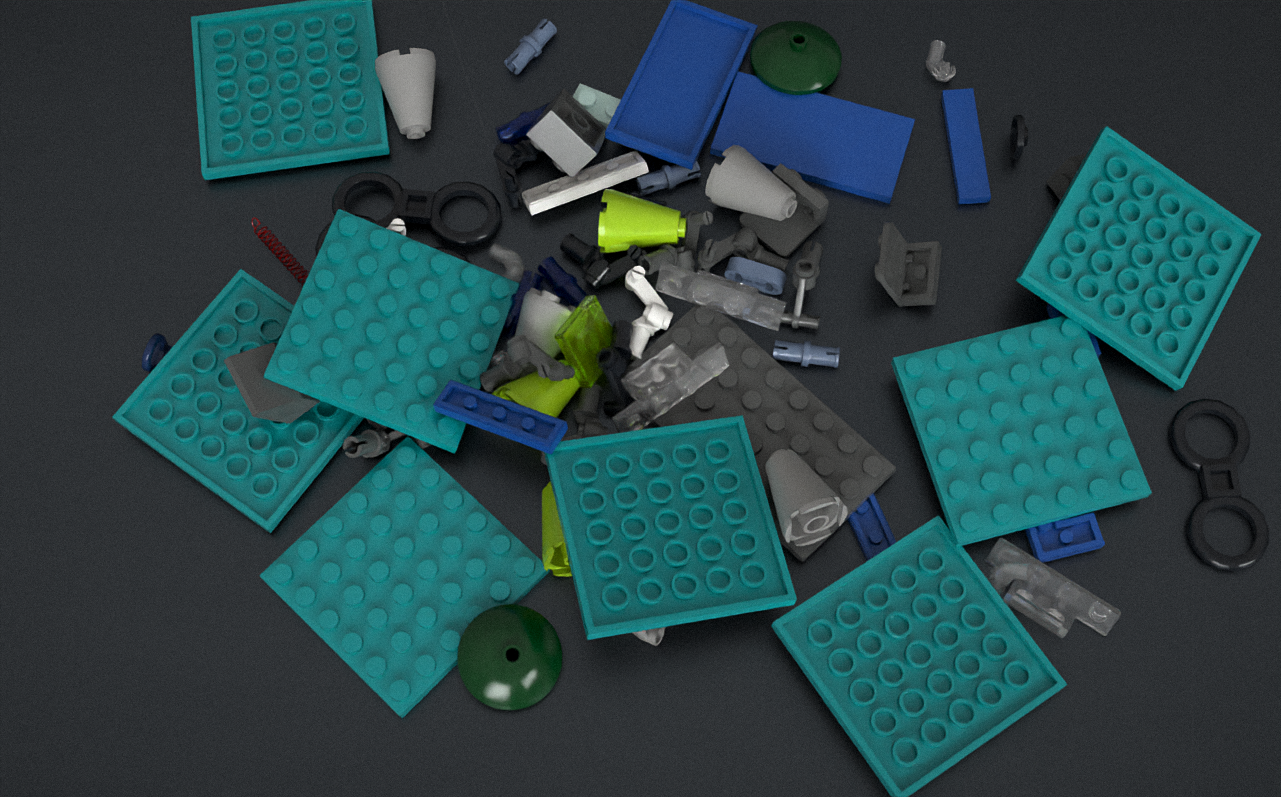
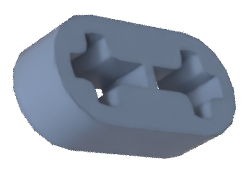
(756, 275)

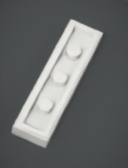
(584, 182)

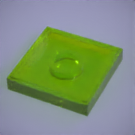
(582, 339)

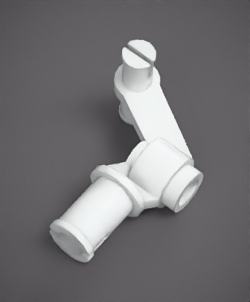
(654, 316)

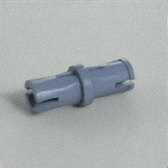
(530, 46)
(666, 177)
(806, 353)

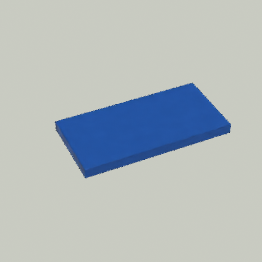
(681, 83)
(816, 136)

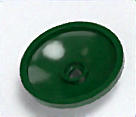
(795, 57)
(484, 660)

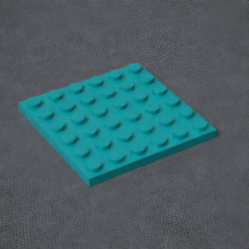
(287, 87)
(1139, 258)
(390, 328)
(203, 426)
(1019, 429)
(667, 527)
(402, 574)
(918, 658)

